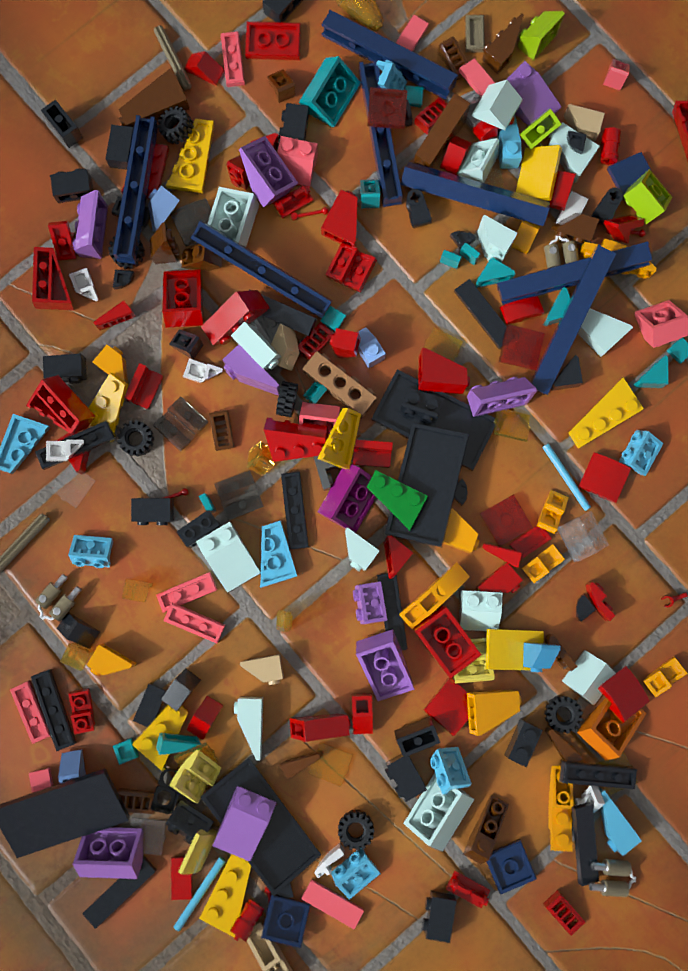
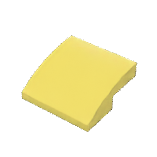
(477, 669)
(195, 775)
(198, 852)

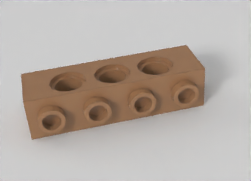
(322, 361)

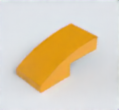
(552, 511)
(543, 563)
(664, 676)

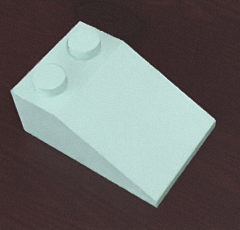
(228, 557)

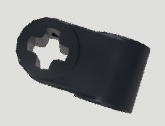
(607, 208)
(418, 212)

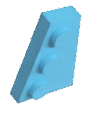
(19, 441)
(275, 556)

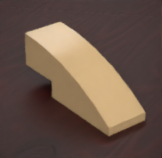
(267, 952)

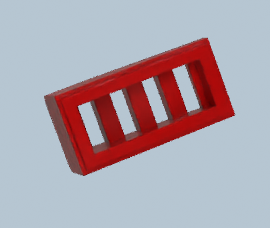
(420, 118)
(114, 316)
(306, 342)
(510, 556)
(553, 901)

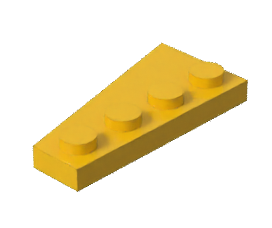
(192, 165)
(610, 411)
(228, 895)

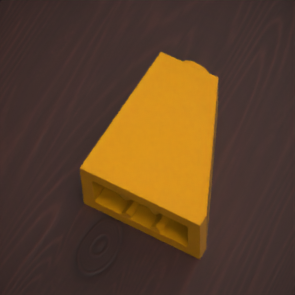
(460, 534)
(491, 708)

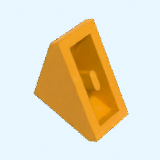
(525, 236)

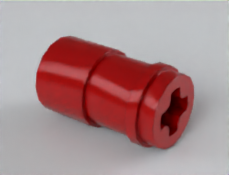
(610, 145)
(246, 921)

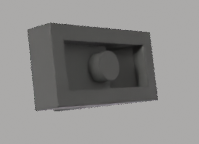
(325, 478)

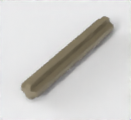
(172, 58)
(21, 542)

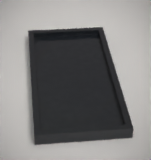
(452, 416)
(433, 468)
(61, 813)
(283, 846)

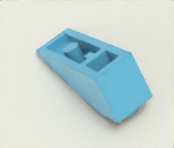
(509, 146)
(616, 828)

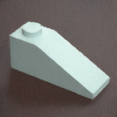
(250, 717)

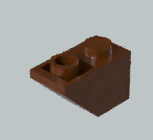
(577, 225)
(200, 258)

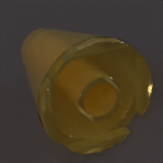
(364, 12)

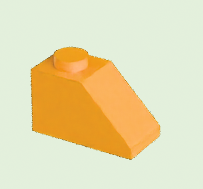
(111, 361)
(107, 661)

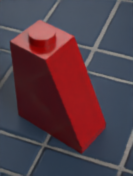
(342, 219)
(440, 374)
(319, 727)

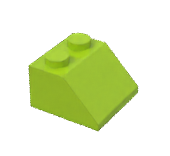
(540, 33)
(648, 197)

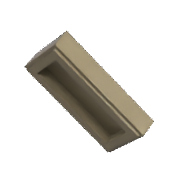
(474, 33)

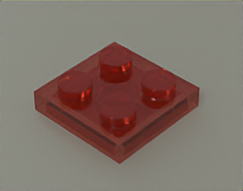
(387, 108)
(521, 347)
(506, 520)

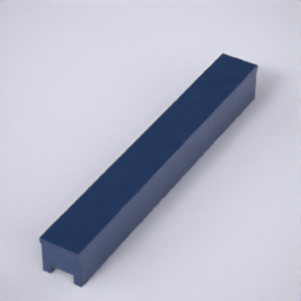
(376, 47)
(381, 142)
(135, 190)
(475, 193)
(261, 268)
(570, 274)
(572, 318)

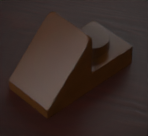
(282, 84)
(564, 659)

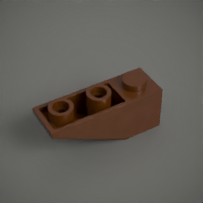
(500, 51)
(163, 246)
(486, 831)

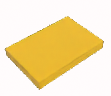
(539, 171)
(506, 648)

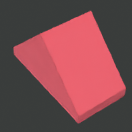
(617, 74)

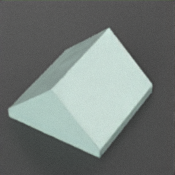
(498, 104)
(480, 160)
(588, 676)

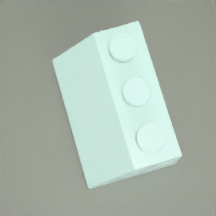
(234, 214)
(438, 814)

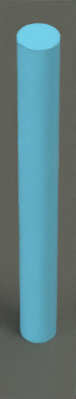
(566, 476)
(199, 894)

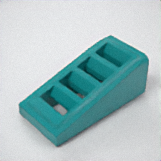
(175, 743)

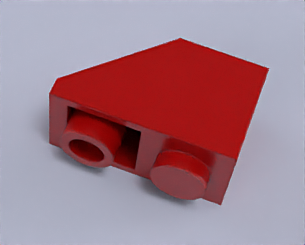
(237, 172)
(345, 343)
(362, 713)

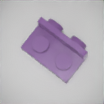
(370, 603)

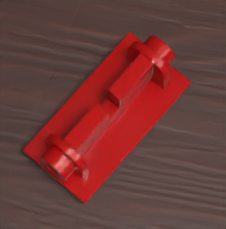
(293, 201)
(468, 889)

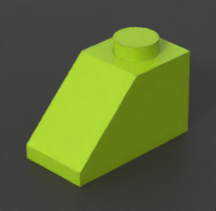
(540, 128)

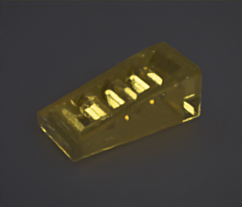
(284, 620)

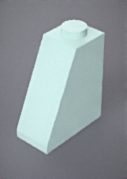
(569, 159)
(602, 331)
(256, 346)

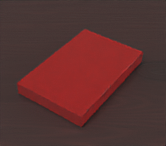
(273, 40)

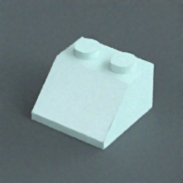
(495, 238)
(359, 551)
(480, 610)

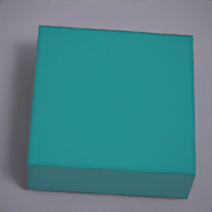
(414, 95)
(469, 253)
(450, 259)
(333, 318)
(679, 350)
(315, 392)
(207, 503)
(125, 751)

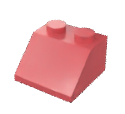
(299, 158)
(662, 323)
(319, 414)

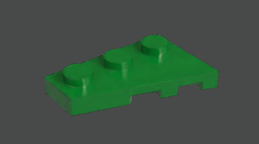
(399, 498)

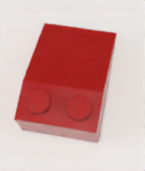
(182, 298)
(447, 641)

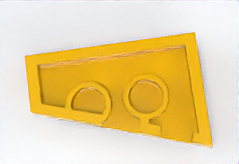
(109, 401)
(341, 440)
(166, 722)

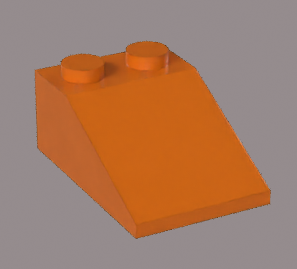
(607, 732)

